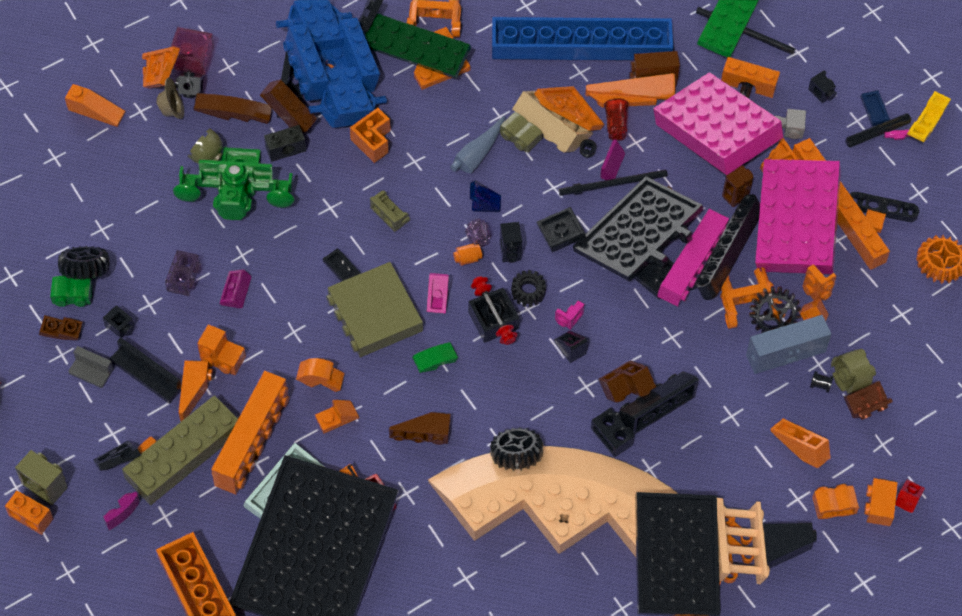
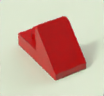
(909, 496)

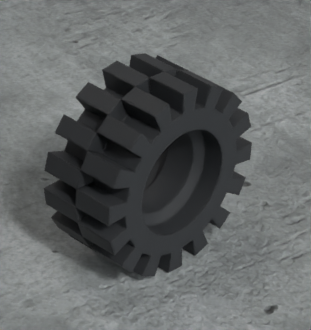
(528, 298)

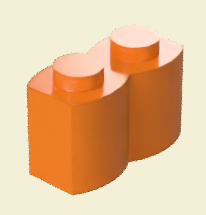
(835, 502)

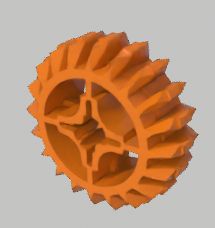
(933, 264)

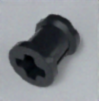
(821, 381)

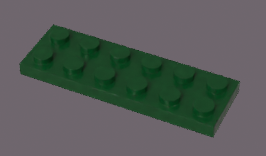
(417, 45)

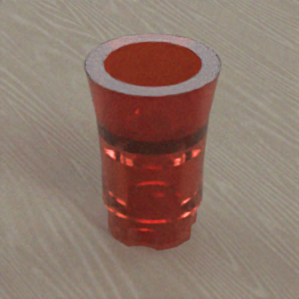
(616, 116)

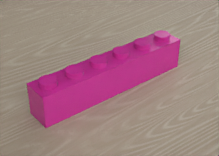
(692, 258)

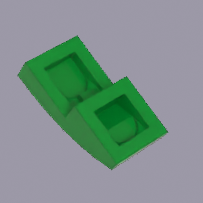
(433, 357)

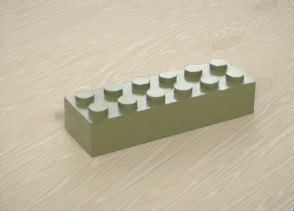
(180, 450)

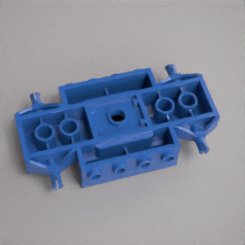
(325, 36)

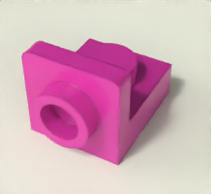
(571, 317)

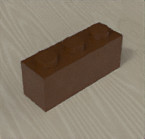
(287, 105)

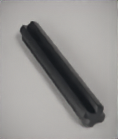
(878, 130)

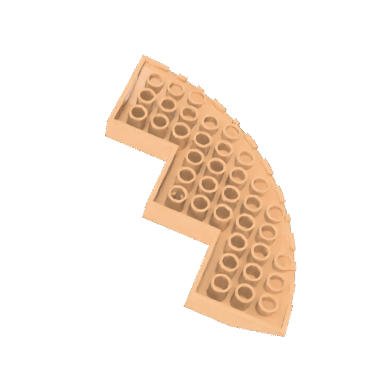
(563, 494)

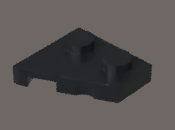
(369, 13)
(117, 455)

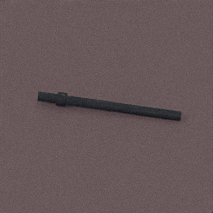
(756, 35)
(578, 188)

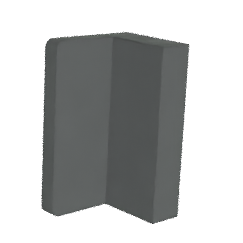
(91, 367)

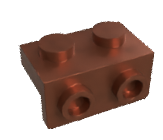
(867, 400)

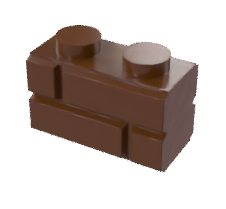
(737, 185)

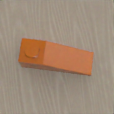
(93, 105)
(194, 384)
(803, 443)

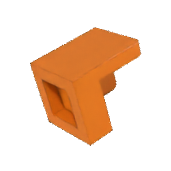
(814, 309)

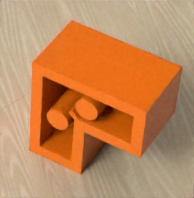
(369, 134)
(220, 352)

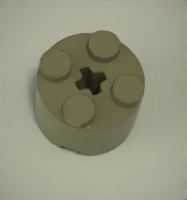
(852, 371)

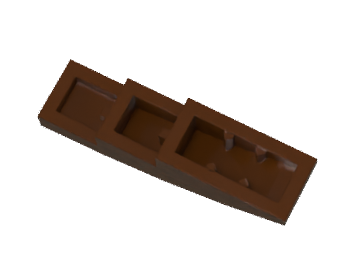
(234, 107)

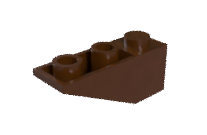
(426, 428)

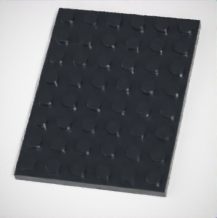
(314, 543)

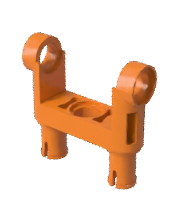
(445, 10)
(732, 297)

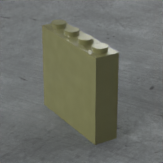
(374, 309)

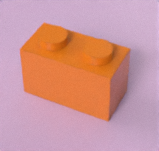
(881, 502)

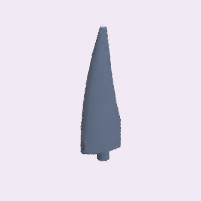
(476, 150)

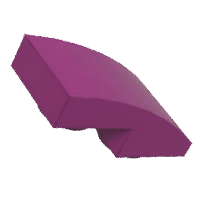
(127, 505)

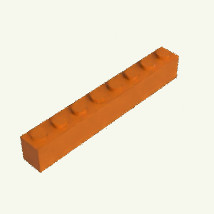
(850, 216)

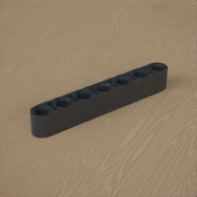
(728, 247)

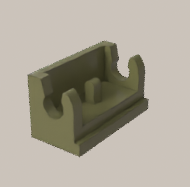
(388, 211)

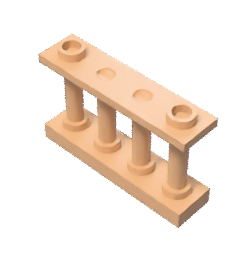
(758, 550)

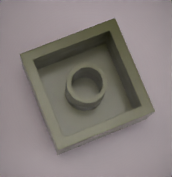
(41, 477)

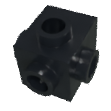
(193, 79)

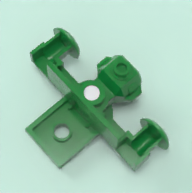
(236, 181)

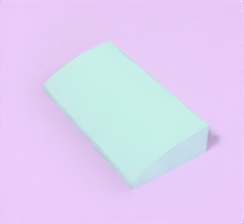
(257, 500)

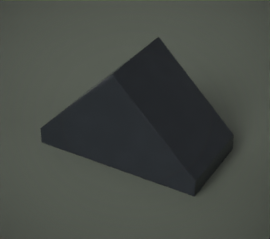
(572, 345)

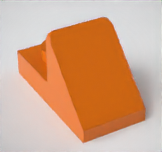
(336, 416)

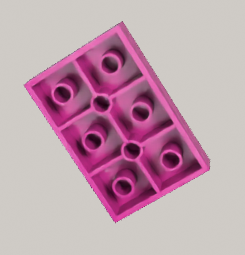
(718, 123)
(798, 215)

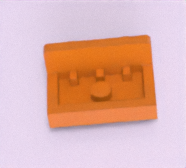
(817, 285)

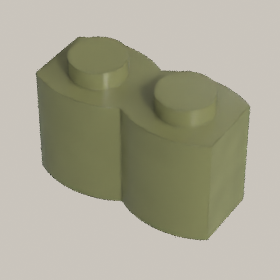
(520, 132)

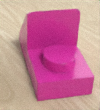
(437, 293)

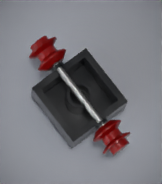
(493, 313)

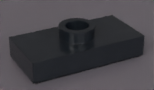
(340, 265)

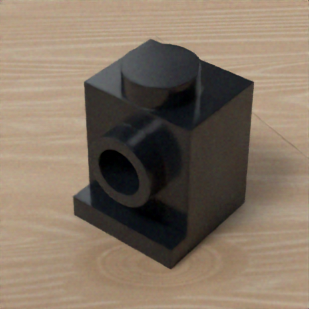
(822, 87)
(119, 322)

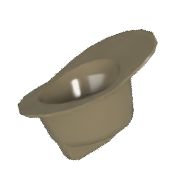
(169, 101)

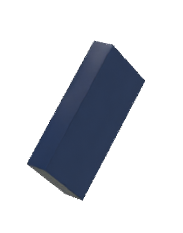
(874, 107)

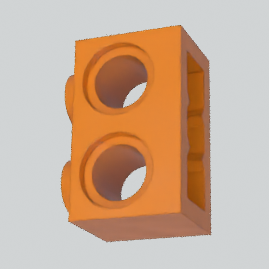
(29, 512)

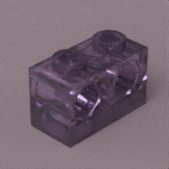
(180, 272)

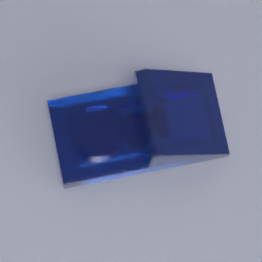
(484, 198)

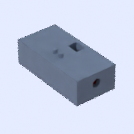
(788, 344)

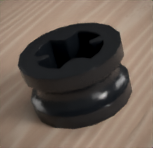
(589, 144)

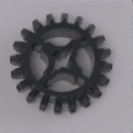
(83, 262)
(781, 308)
(516, 448)

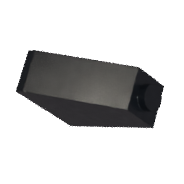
(787, 541)

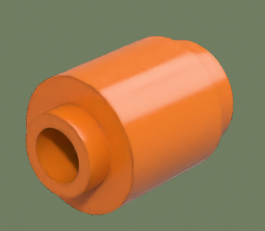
(467, 254)

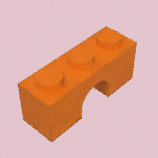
(762, 78)

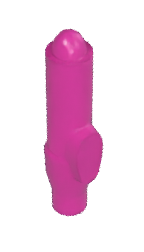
(897, 134)

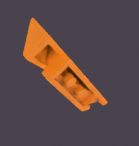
(636, 91)

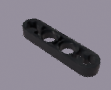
(883, 203)

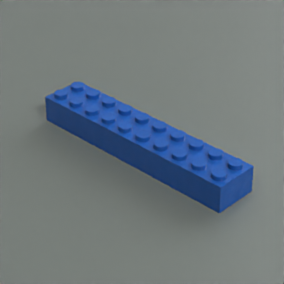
(579, 38)

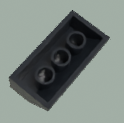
(659, 402)

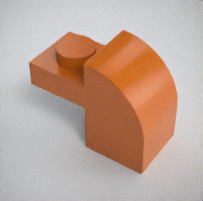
(320, 371)

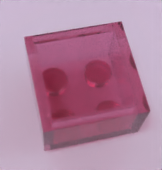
(194, 51)

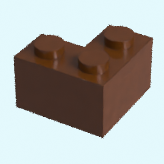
(627, 379)

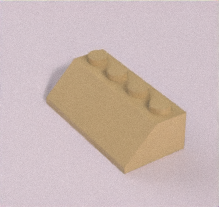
(554, 127)

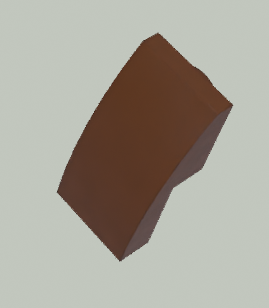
(60, 329)

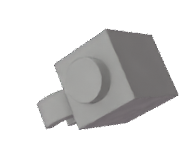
(793, 123)

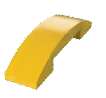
(929, 117)

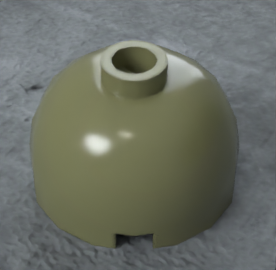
(207, 148)

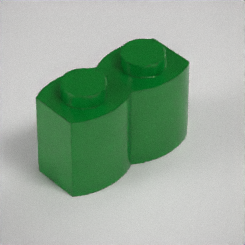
(71, 291)

